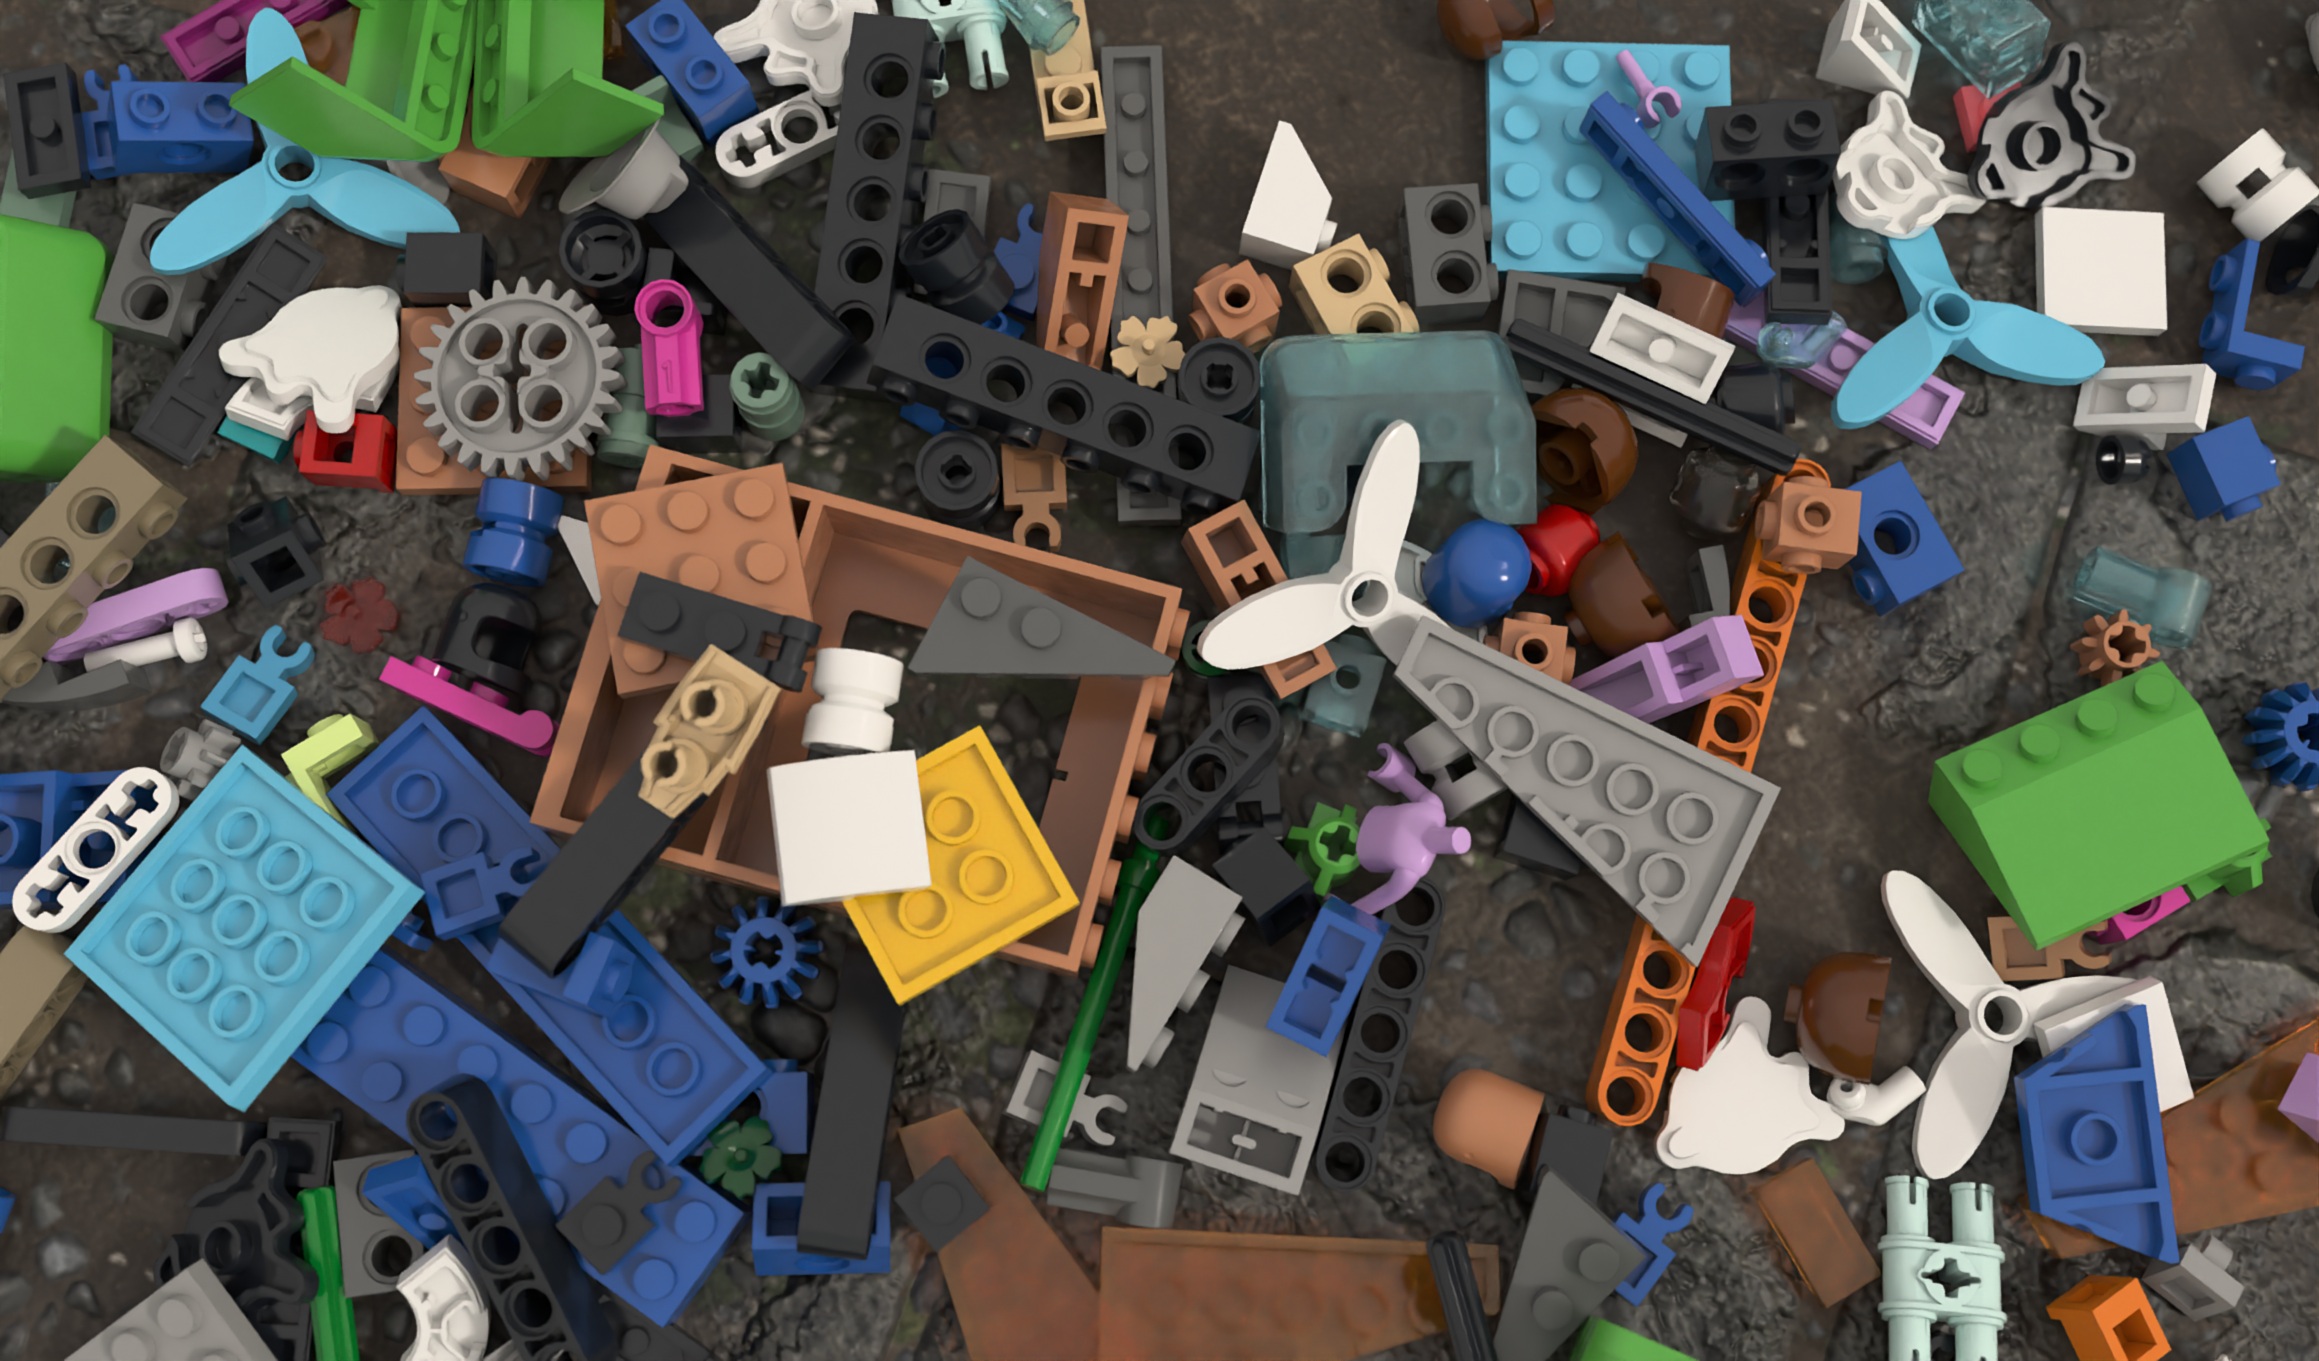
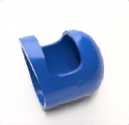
(1477, 573)

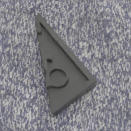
(1007, 628)
(1562, 1272)

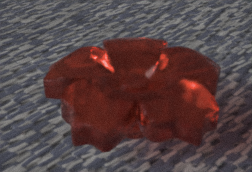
(359, 615)

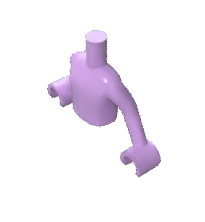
(1403, 836)

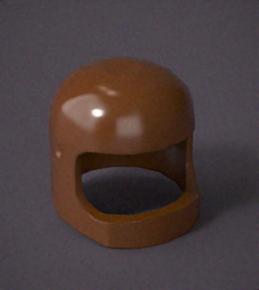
(1480, 26)
(1689, 297)

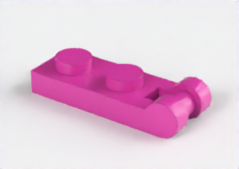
(478, 707)

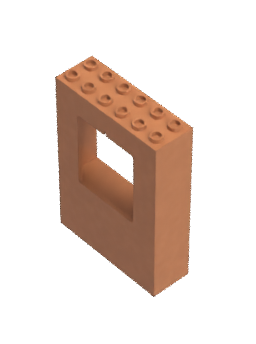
(898, 571)

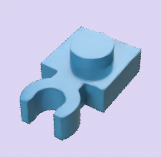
(256, 695)

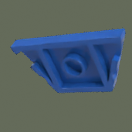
(2098, 1136)

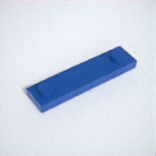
(1621, 140)

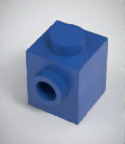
(2225, 470)

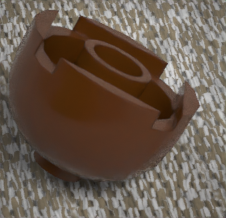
(1583, 448)
(1616, 601)
(1840, 1013)

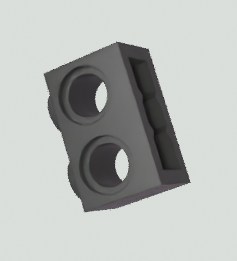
(1433, 254)
(136, 289)
(367, 1229)

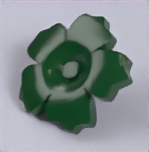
(739, 1154)

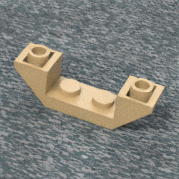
(1069, 86)

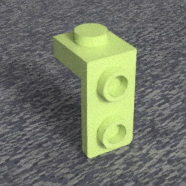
(330, 747)

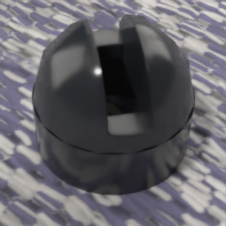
(2122, 459)

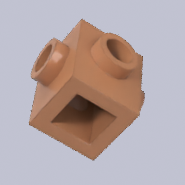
(1223, 286)
(1809, 525)
(1535, 633)

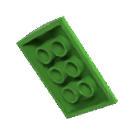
(2096, 805)

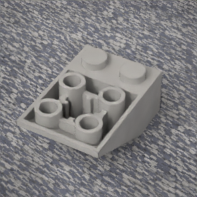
(1174, 934)
(1253, 1090)

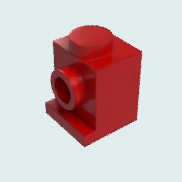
(373, 457)

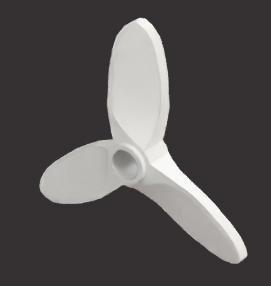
(1316, 608)
(1975, 1062)

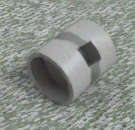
(1434, 753)

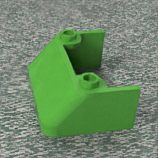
(544, 84)
(400, 89)
(51, 349)

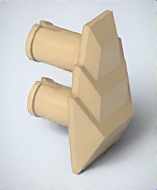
(704, 730)

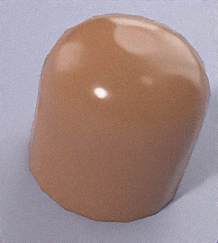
(1487, 1122)

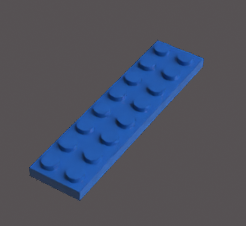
(664, 1049)

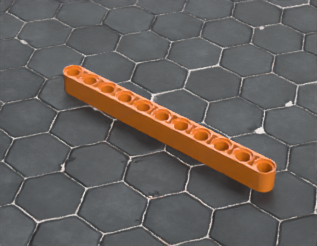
(1749, 709)

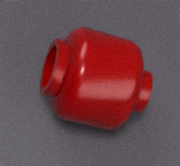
(1556, 547)

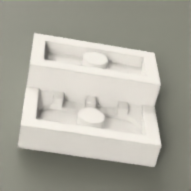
(1663, 352)
(848, 827)

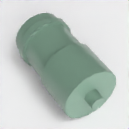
(766, 397)
(633, 427)

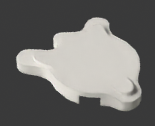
(803, 42)
(1894, 175)
(324, 348)
(1742, 1103)

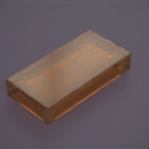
(1816, 1232)

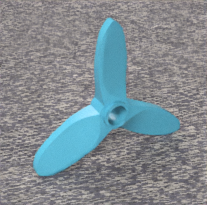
(340, 189)
(1983, 333)

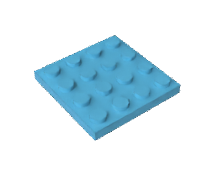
(1551, 192)
(243, 927)

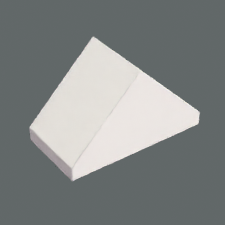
(1869, 50)

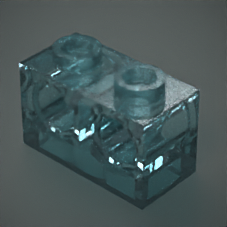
(1986, 39)

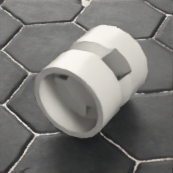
(2274, 203)
(853, 694)

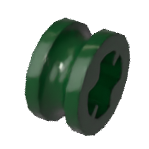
(1196, 669)

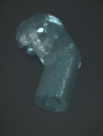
(1796, 348)

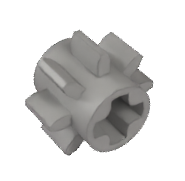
(197, 756)

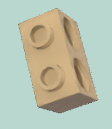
(1348, 312)

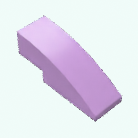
(1676, 672)

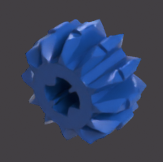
(2276, 737)
(761, 974)

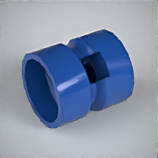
(513, 532)

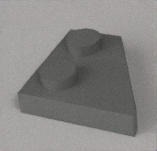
(1558, 305)

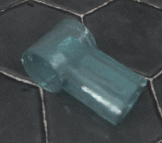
(2163, 597)

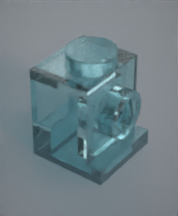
(1341, 708)

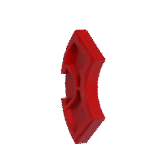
(1703, 1011)

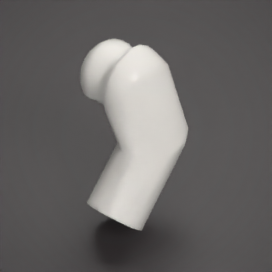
(1872, 1102)

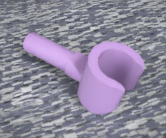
(1647, 92)

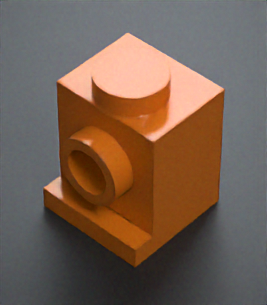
(2110, 1320)

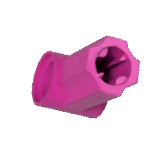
(671, 353)

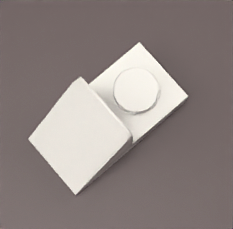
(2146, 402)

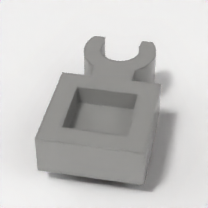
(1032, 1091)

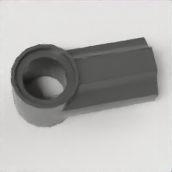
(1131, 1188)

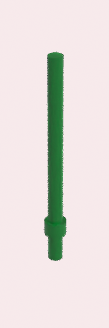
(1135, 883)

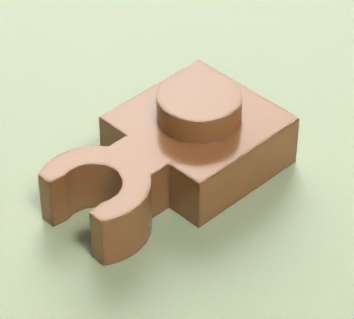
(1034, 485)
(2017, 960)

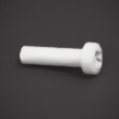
(184, 641)

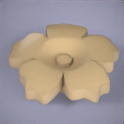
(1147, 351)

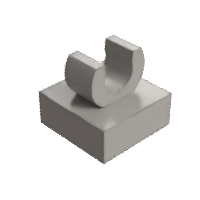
(2199, 1281)

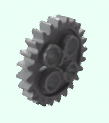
(464, 383)

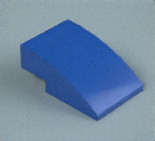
(41, 809)

